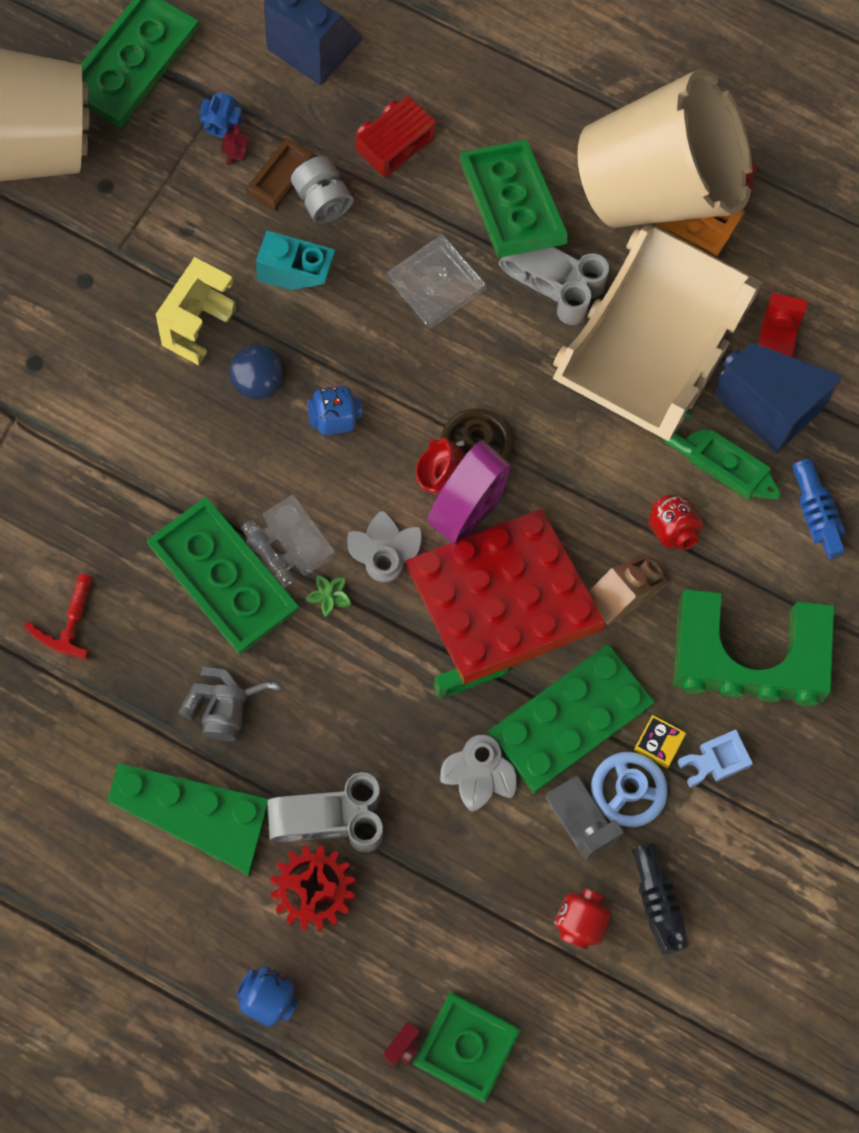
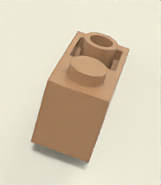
(627, 588)

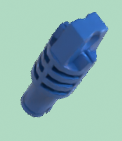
(819, 509)

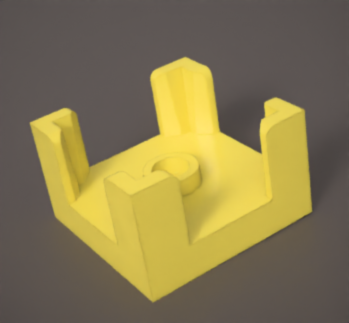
(188, 298)

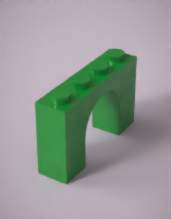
(705, 665)

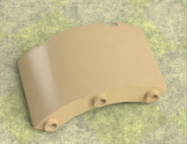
(657, 331)

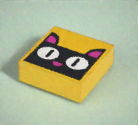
(659, 741)

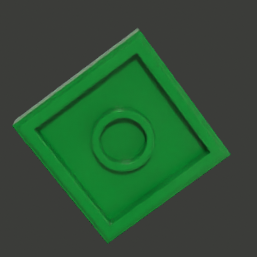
(467, 1047)

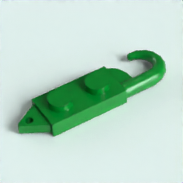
(726, 463)

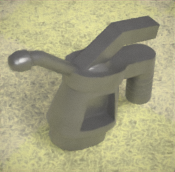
(225, 709)

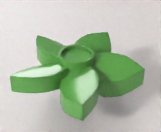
(329, 594)

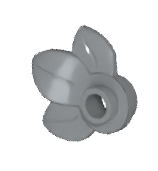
(384, 543)
(479, 778)

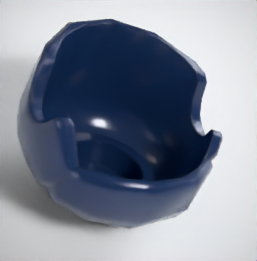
(256, 371)

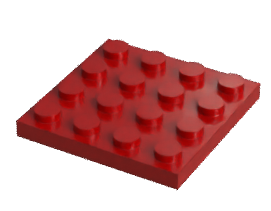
(504, 596)

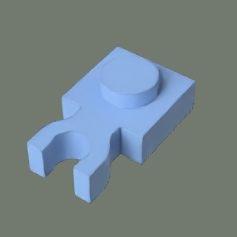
(720, 756)

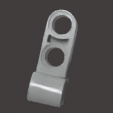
(560, 278)
(327, 815)

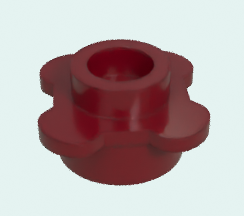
(234, 144)

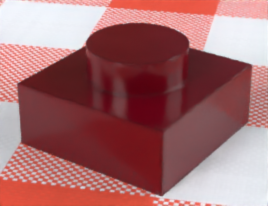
(403, 1046)

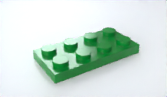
(134, 57)
(513, 198)
(222, 576)
(571, 718)

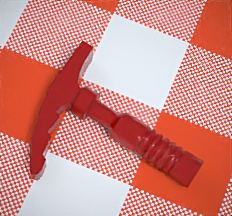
(74, 615)

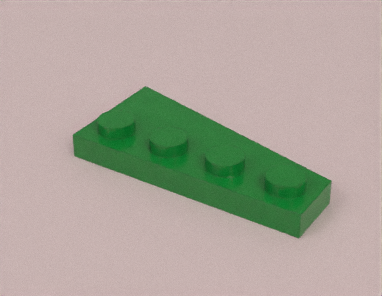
(203, 815)

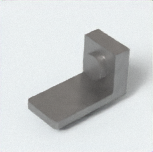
(583, 818)

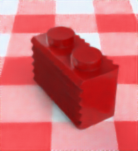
(395, 135)

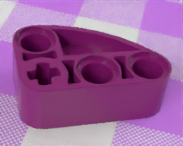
(470, 493)

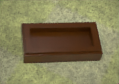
(274, 179)

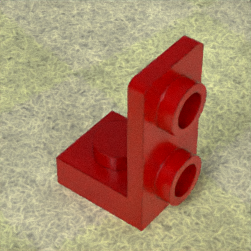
(781, 323)

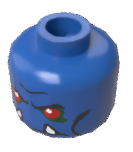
(334, 410)
(267, 996)

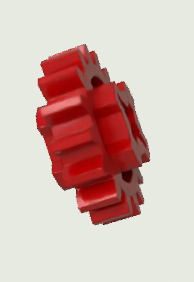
(294, 885)

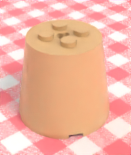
(41, 116)
(668, 156)

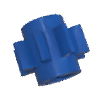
(220, 114)

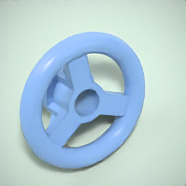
(634, 776)

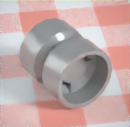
(322, 190)

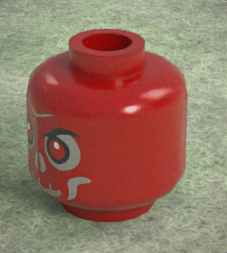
(675, 522)
(583, 918)

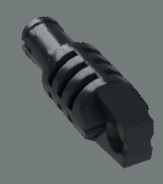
(660, 901)

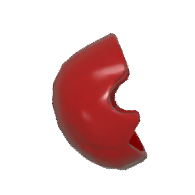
(438, 464)

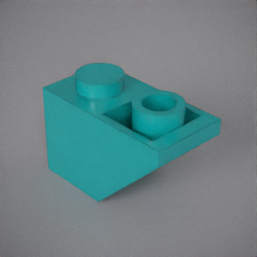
(292, 262)

